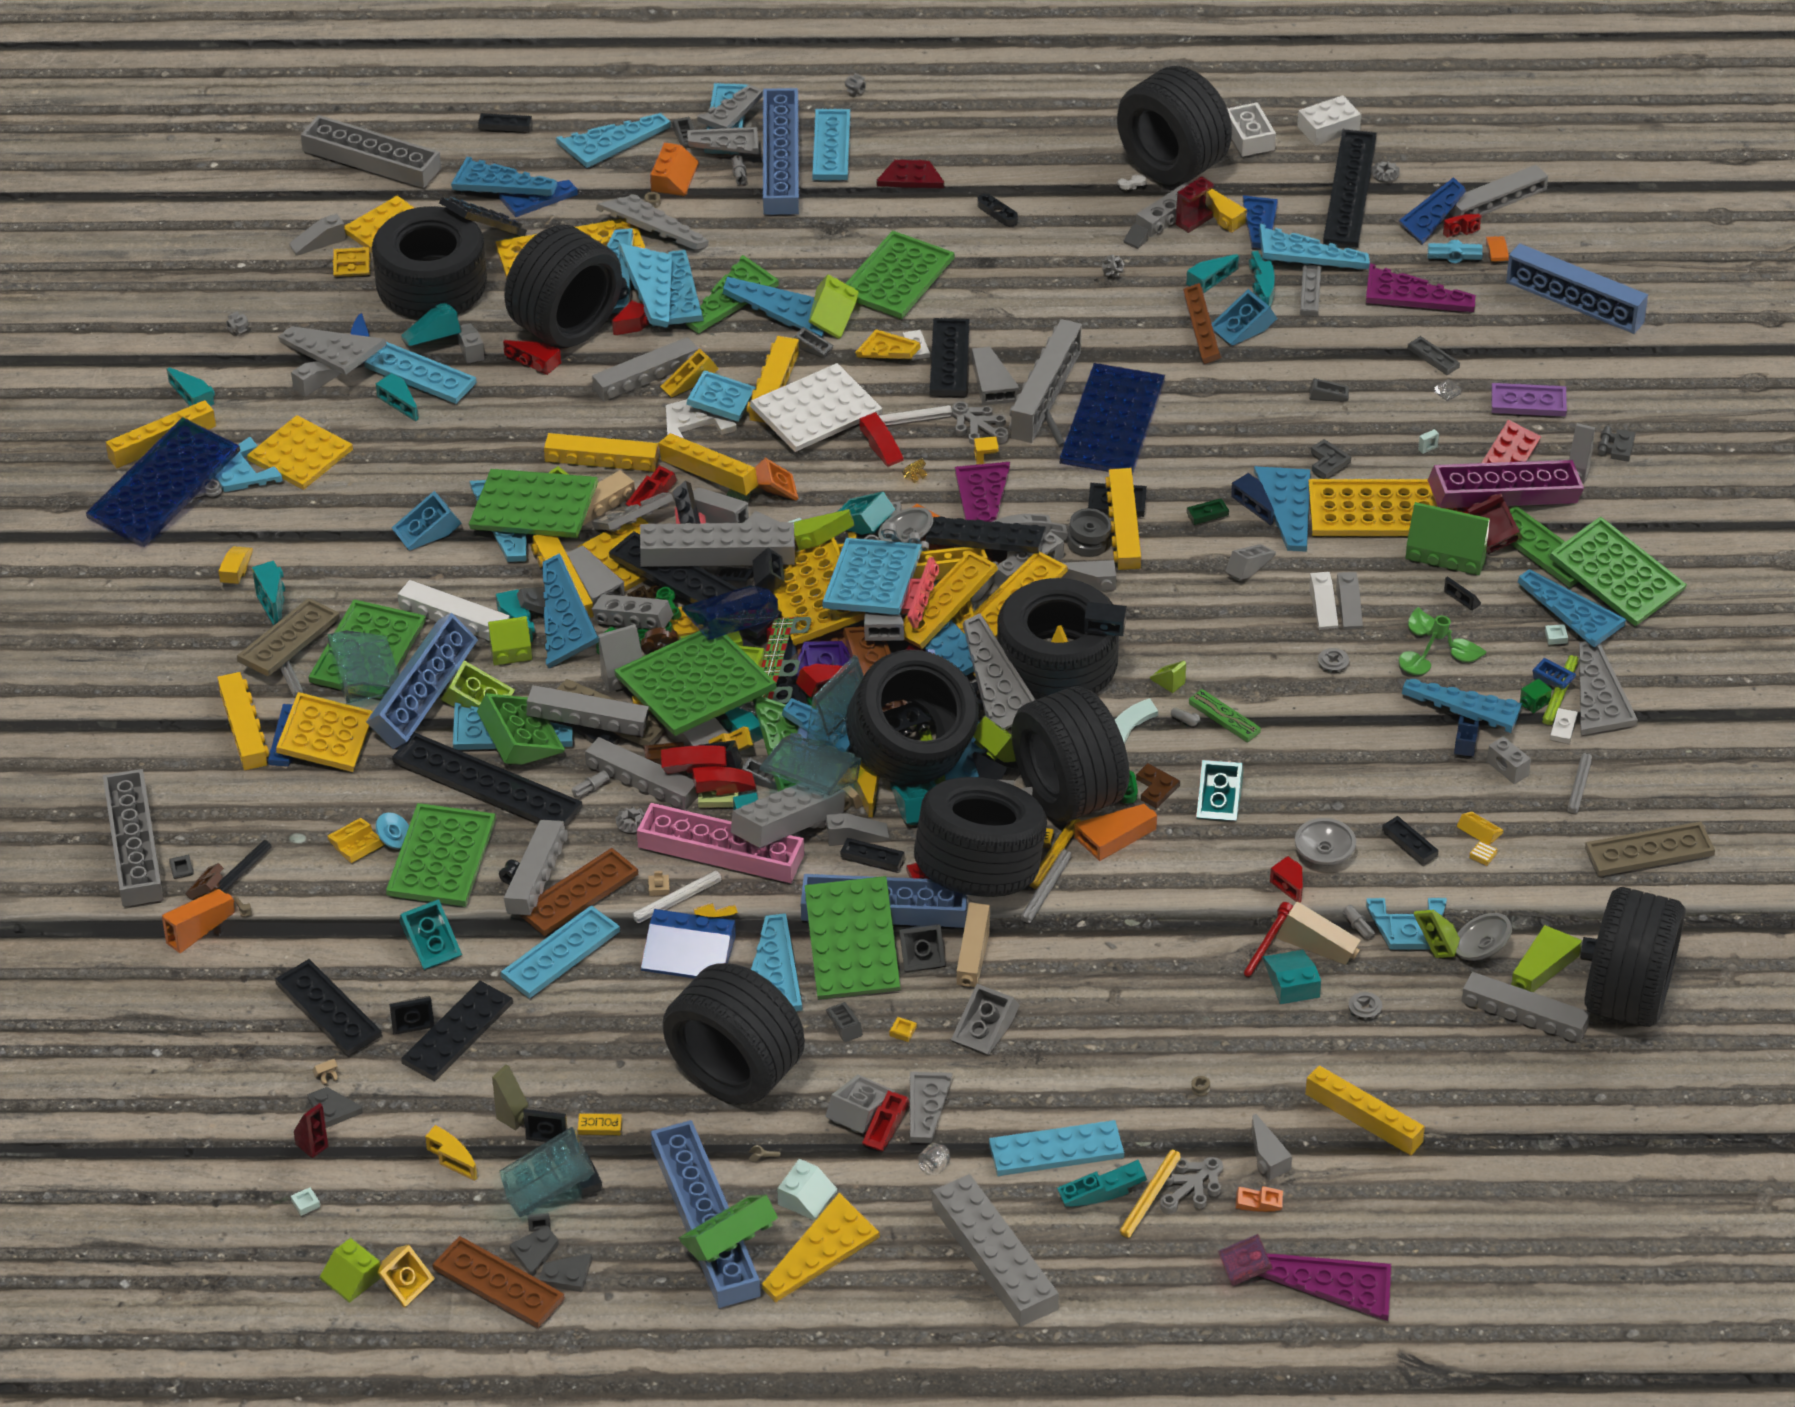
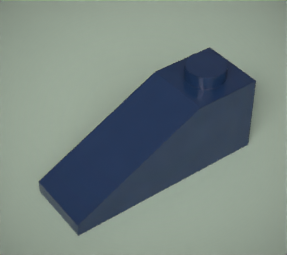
(1252, 495)

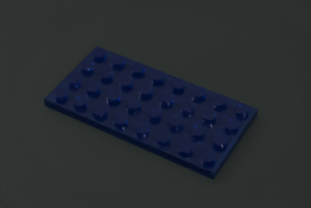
(1112, 418)
(163, 482)

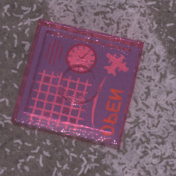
(1245, 1259)

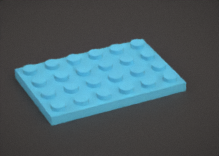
(872, 576)

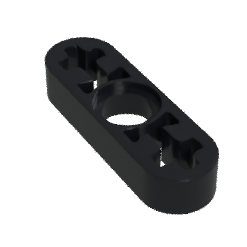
(988, 204)

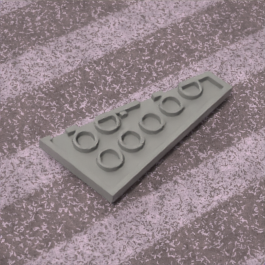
(649, 218)
(333, 349)
(997, 679)
(1601, 695)

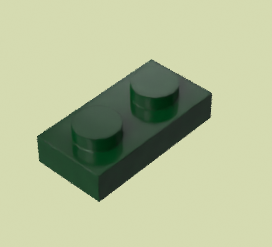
(1207, 511)

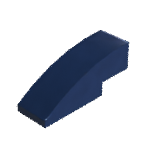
(1466, 736)

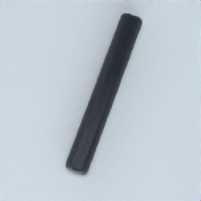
(244, 865)

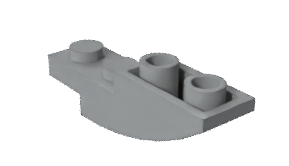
(1037, 519)

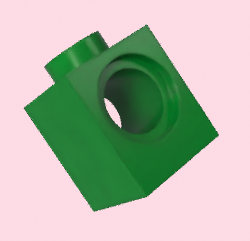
(1535, 695)

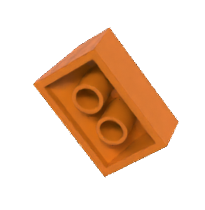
(673, 170)

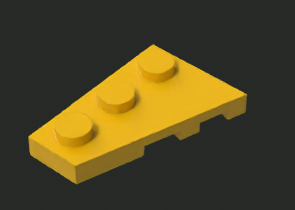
(887, 345)

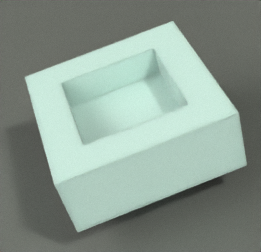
(1428, 441)
(1556, 634)
(305, 1201)

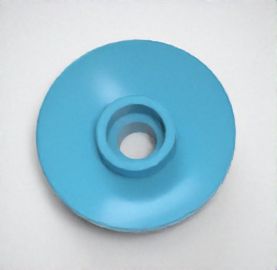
(391, 829)

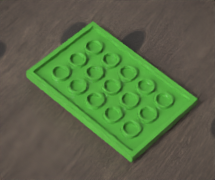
(898, 273)
(533, 503)
(1618, 571)
(397, 625)
(441, 854)
(852, 937)

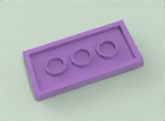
(1528, 399)

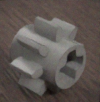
(855, 84)
(1112, 266)
(237, 323)

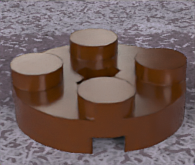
(654, 636)

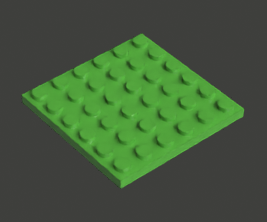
(694, 680)

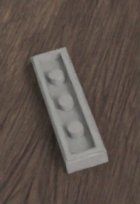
(1310, 290)

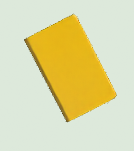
(1479, 827)

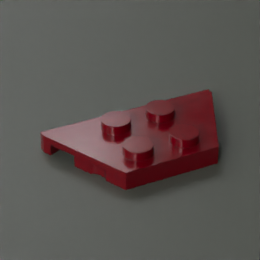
(910, 174)

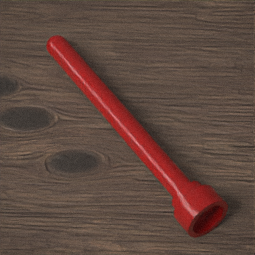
(1282, 913)

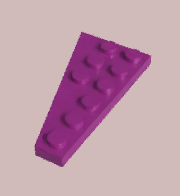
(1412, 291)
(982, 489)
(1344, 1282)

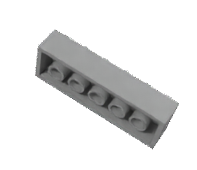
(784, 814)

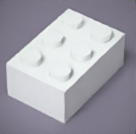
(1327, 119)
(1251, 129)

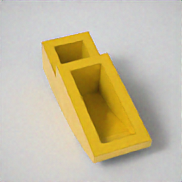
(234, 564)
(451, 1152)

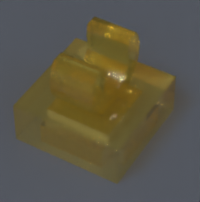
(915, 468)

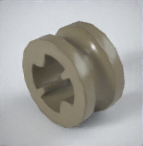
(653, 198)
(1200, 1091)

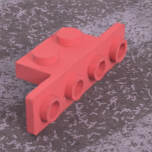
(919, 592)

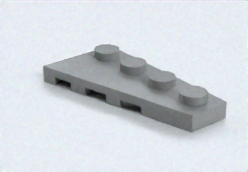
(731, 109)
(726, 139)
(632, 512)
(927, 1099)

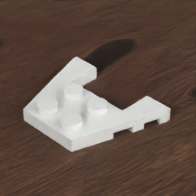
(685, 417)

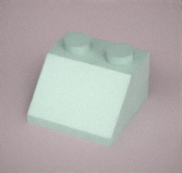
(806, 1190)

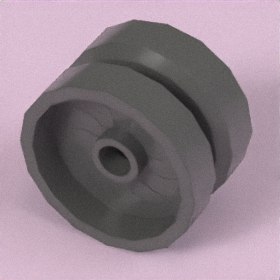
(1088, 532)

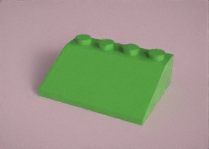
(1447, 538)
(515, 734)

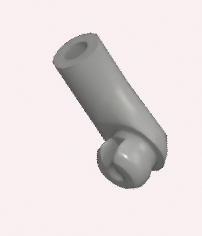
(1186, 717)

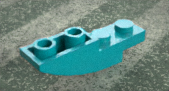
(1264, 277)
(1108, 1186)

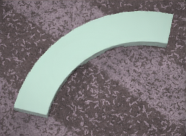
(1135, 716)

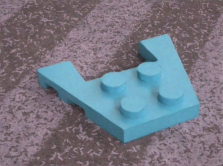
(240, 474)
(1402, 930)

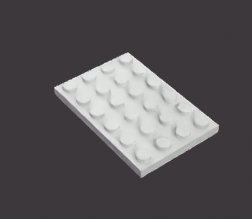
(815, 407)

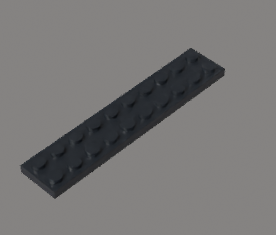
(1350, 188)
(686, 581)
(485, 780)

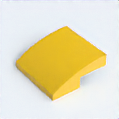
(351, 262)
(355, 840)
(709, 910)

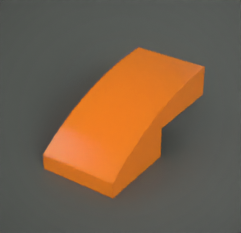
(1497, 248)
(1262, 1201)

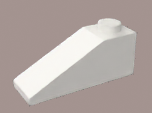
(1323, 600)

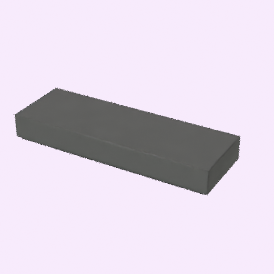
(1433, 355)

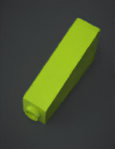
(1545, 958)

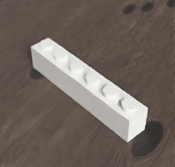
(437, 604)

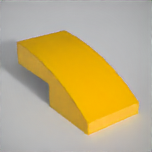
(741, 735)

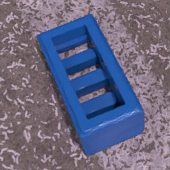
(1551, 667)

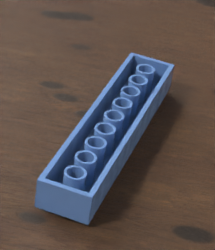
(780, 151)
(699, 1199)

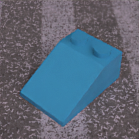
(1244, 319)
(426, 522)

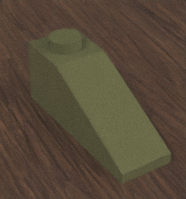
(508, 1098)

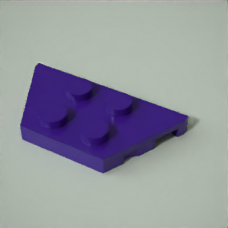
(822, 653)

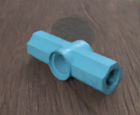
(1455, 251)

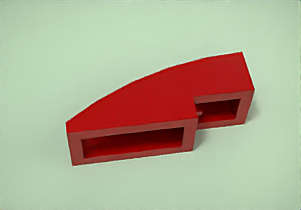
(880, 439)
(659, 482)
(690, 757)
(722, 780)
(886, 1121)

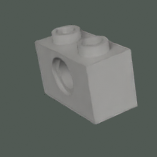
(1508, 760)

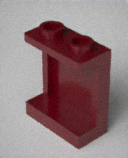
(1191, 205)
(1501, 525)

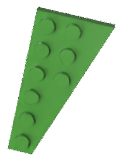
(719, 305)
(773, 729)

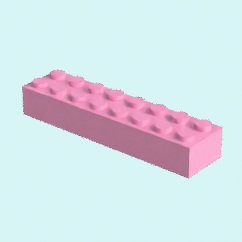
(711, 842)

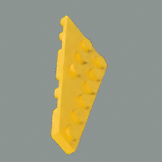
(828, 1241)

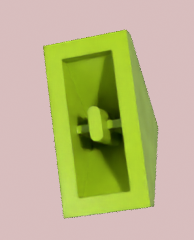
(1171, 676)

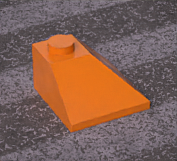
(775, 480)

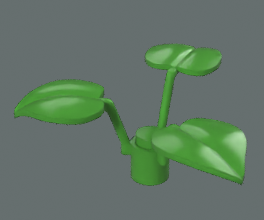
(1423, 624)

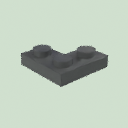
(1331, 459)

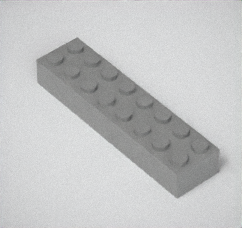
(371, 151)
(1045, 380)
(714, 543)
(132, 838)
(995, 1250)

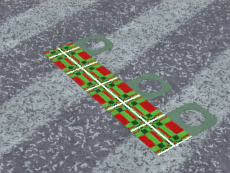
(773, 659)

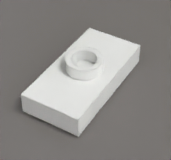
(917, 335)
(1563, 725)

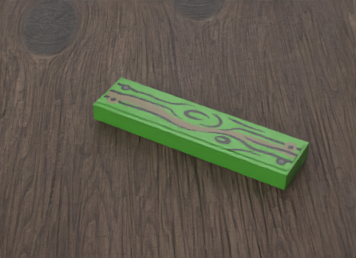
(1224, 715)

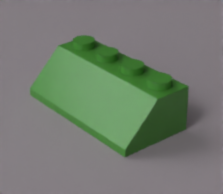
(729, 1228)

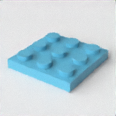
(720, 395)

